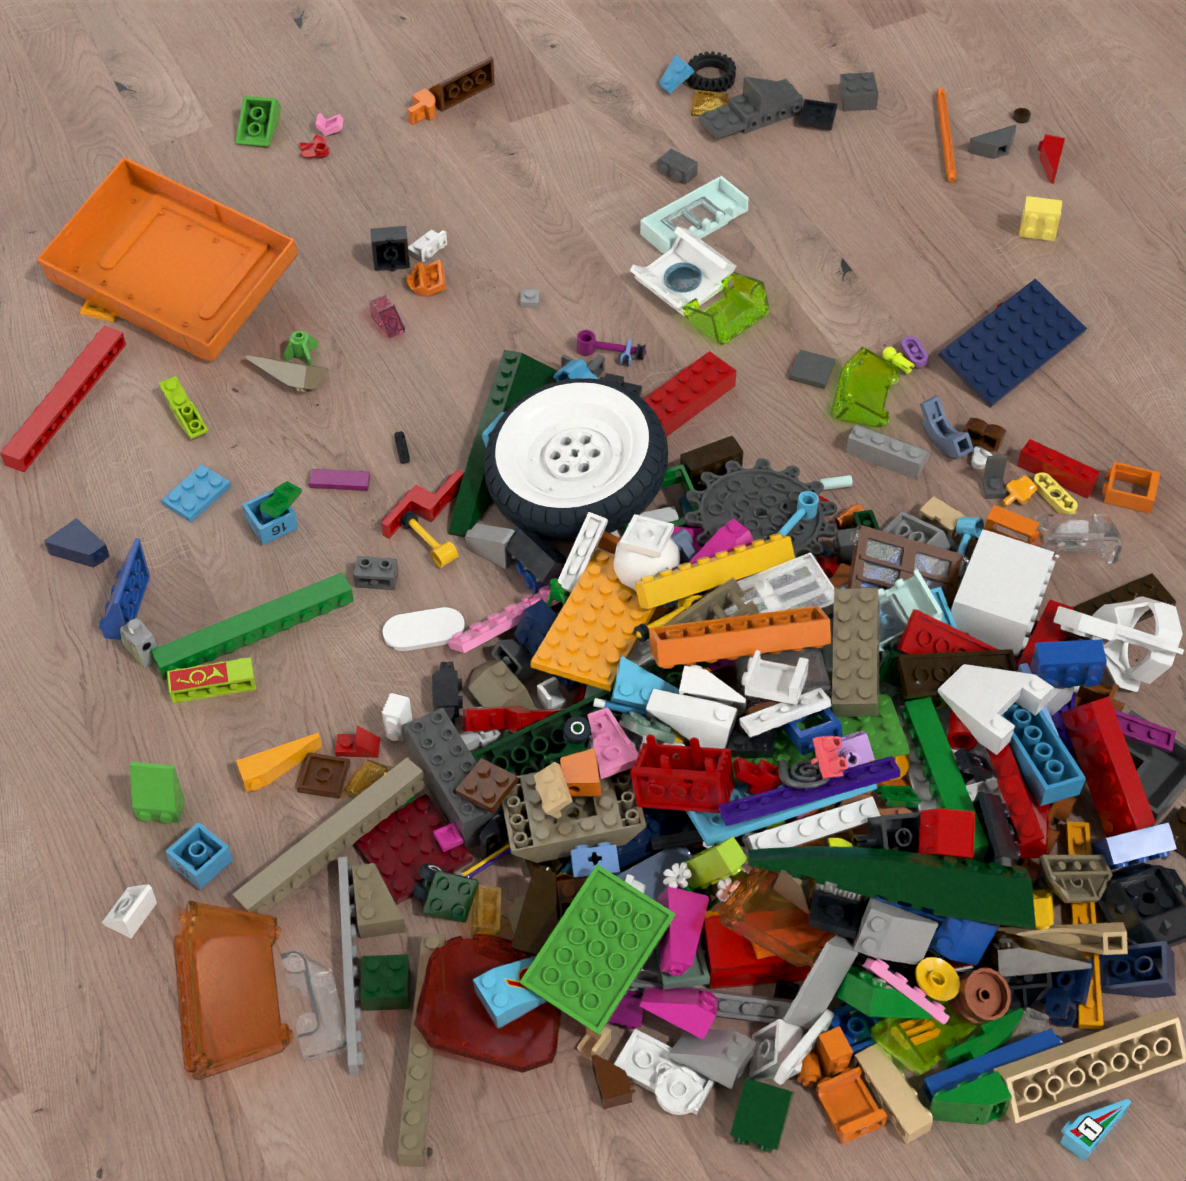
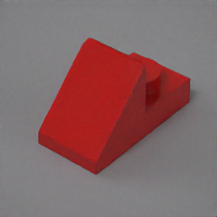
(358, 745)

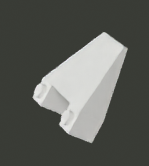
(984, 694)

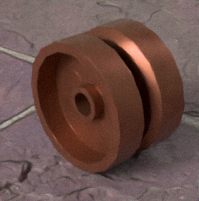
(981, 997)

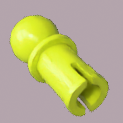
(891, 355)

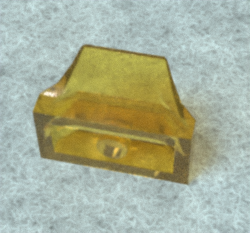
(365, 778)

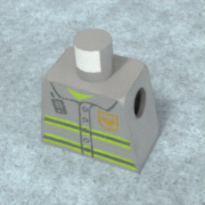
(134, 637)

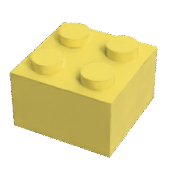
(1040, 218)

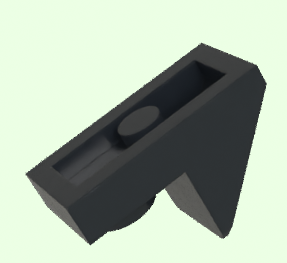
(973, 767)

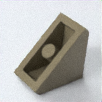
(794, 889)

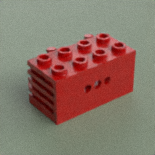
(682, 776)

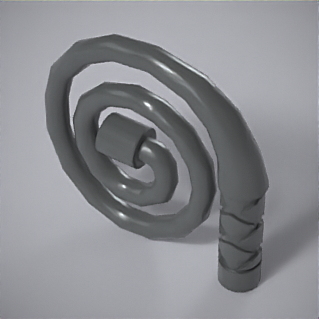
(811, 774)

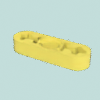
(1052, 486)

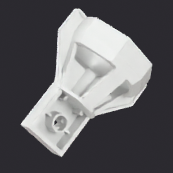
(1115, 627)

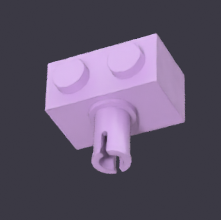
(856, 749)

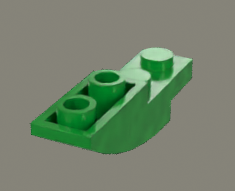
(990, 1038)

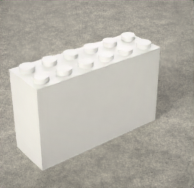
(1002, 591)

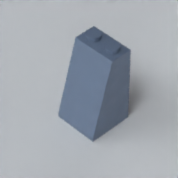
(651, 870)

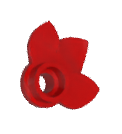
(317, 148)

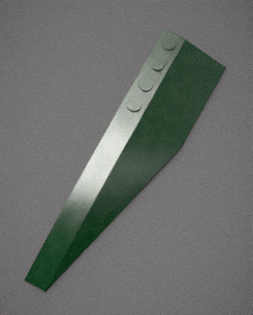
(514, 379)
(524, 750)
(940, 883)

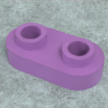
(914, 351)

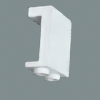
(775, 680)

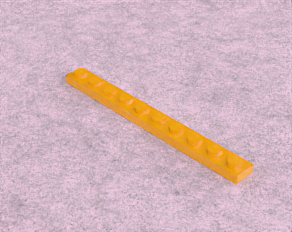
(1089, 1015)

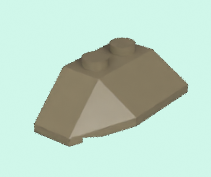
(497, 686)
(1076, 876)

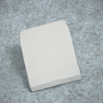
(471, 739)

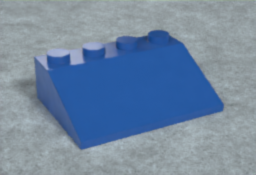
(126, 593)

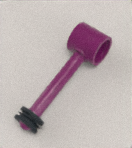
(587, 343)

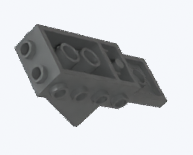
(759, 106)

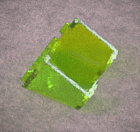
(734, 313)
(924, 1055)

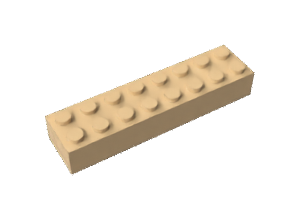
(1093, 1064)

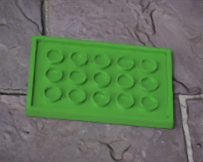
(597, 949)

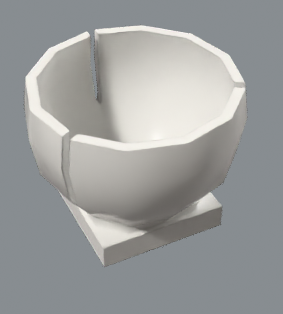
(645, 550)

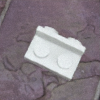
(428, 245)

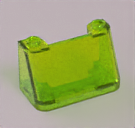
(864, 389)

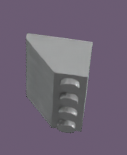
(887, 451)

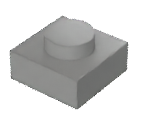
(530, 298)

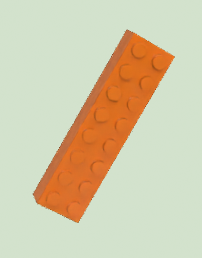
(739, 636)

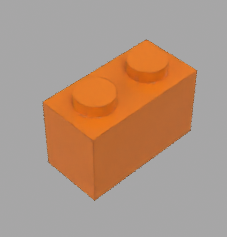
(833, 1052)

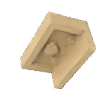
(552, 789)

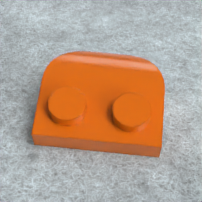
(427, 279)

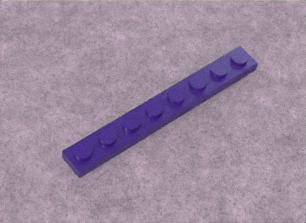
(790, 797)

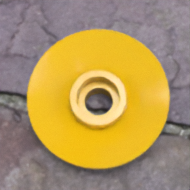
(937, 979)

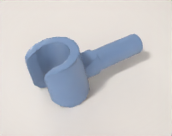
(626, 355)

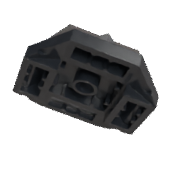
(1144, 922)

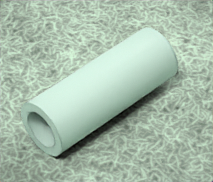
(836, 482)

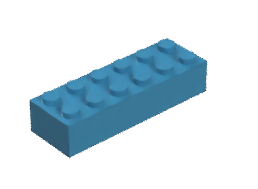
(1042, 757)

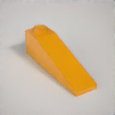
(270, 764)

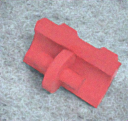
(827, 757)

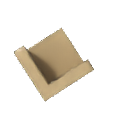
(593, 1043)

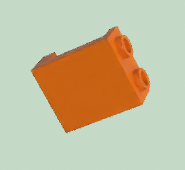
(849, 1105)

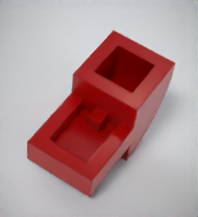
(759, 777)

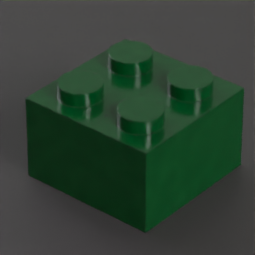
(385, 982)

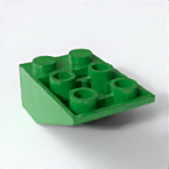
(973, 1101)

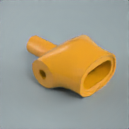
(1019, 490)

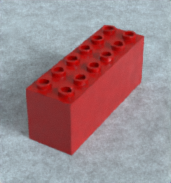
(734, 962)

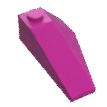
(725, 539)

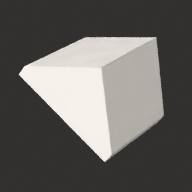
(131, 910)

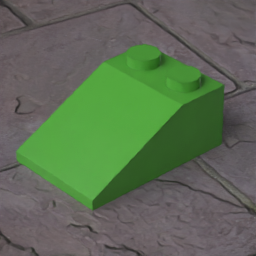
(258, 121)
(156, 792)

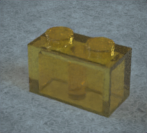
(486, 911)

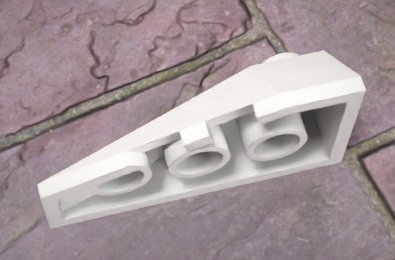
(694, 717)

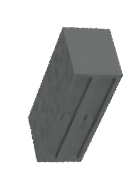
(446, 761)

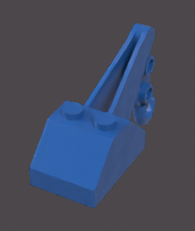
(955, 937)

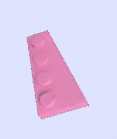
(612, 746)
(899, 982)

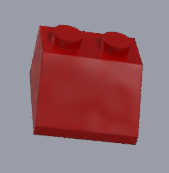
(947, 833)

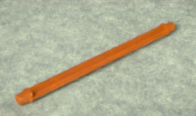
(946, 135)

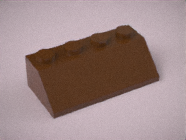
(464, 85)

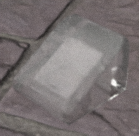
(1033, 1022)

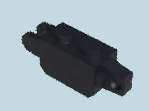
(446, 690)

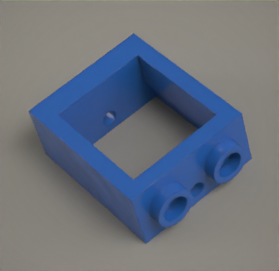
(804, 739)

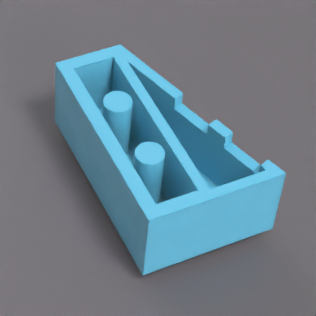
(635, 685)

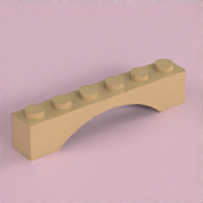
(1094, 938)

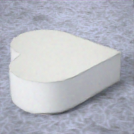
(979, 457)

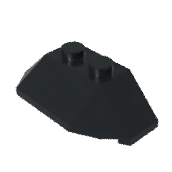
(1024, 989)

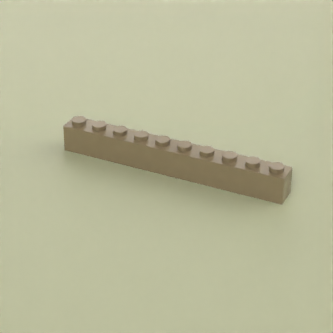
(331, 838)
(418, 1076)

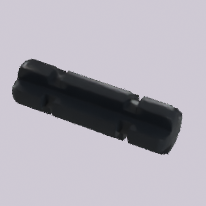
(402, 447)

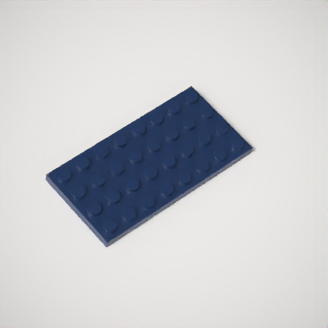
(1012, 342)

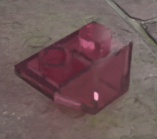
(386, 316)

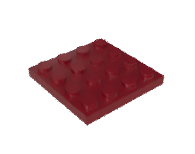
(405, 843)

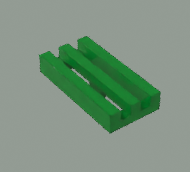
(898, 796)

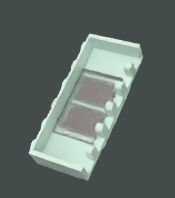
(698, 211)
(895, 611)

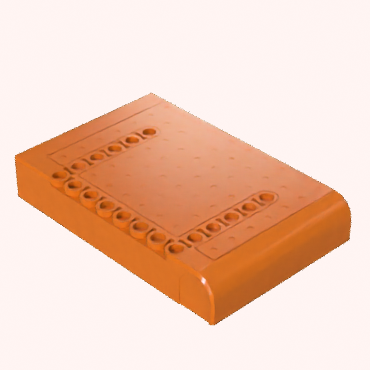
(167, 259)

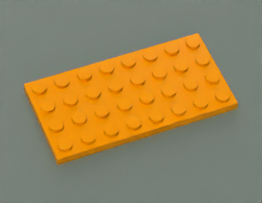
(593, 627)

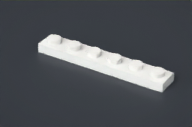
(816, 826)

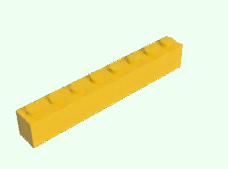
(713, 571)

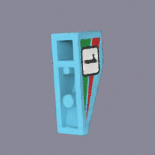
(1091, 1128)

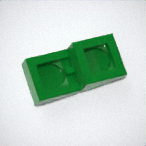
(282, 499)

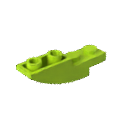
(182, 408)

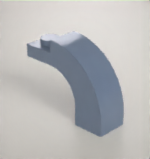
(941, 432)

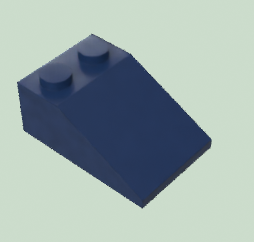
(1143, 972)

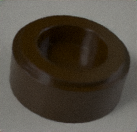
(1021, 115)

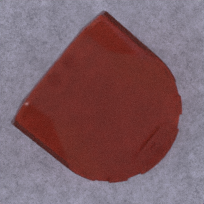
(458, 1023)

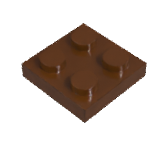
(486, 785)

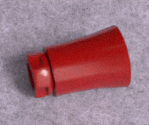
(959, 735)

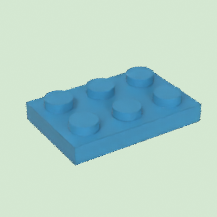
(196, 493)

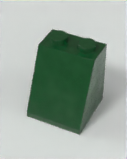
(761, 1115)

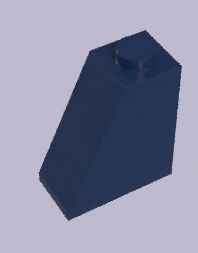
(77, 545)

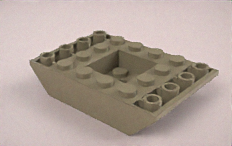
(600, 819)

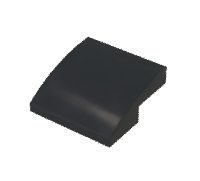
(493, 835)

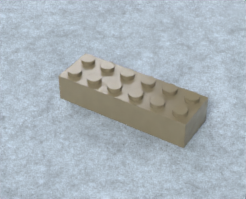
(856, 652)

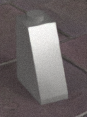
(490, 543)

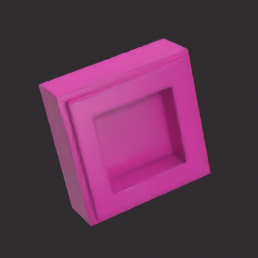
(448, 837)

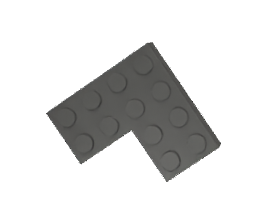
(1160, 773)

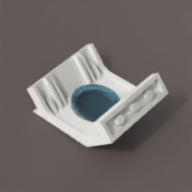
(685, 272)

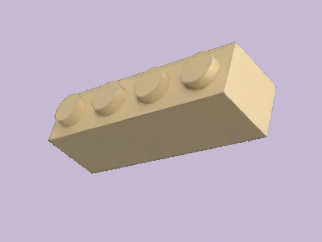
(893, 1093)

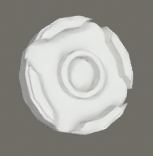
(679, 1090)

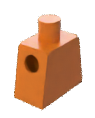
(581, 773)

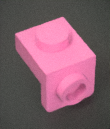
(329, 125)

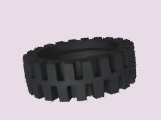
(716, 61)

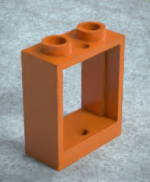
(1133, 475)
(1013, 522)

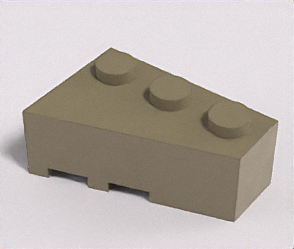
(374, 904)

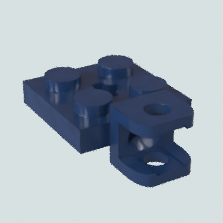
(1062, 998)

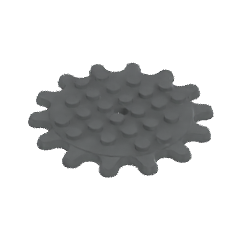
(759, 490)

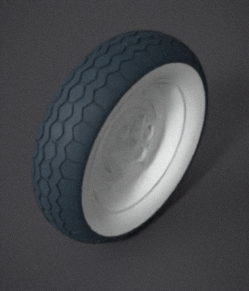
(575, 453)

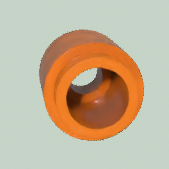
(810, 1070)

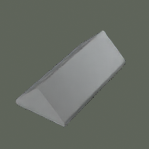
(822, 982)

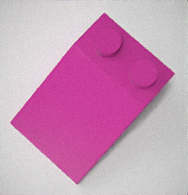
(683, 1007)

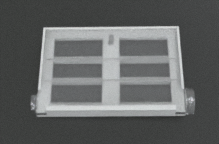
(788, 586)

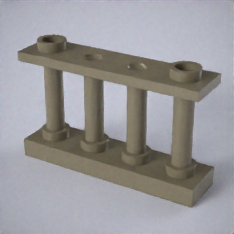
(715, 603)

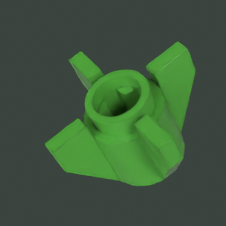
(300, 346)

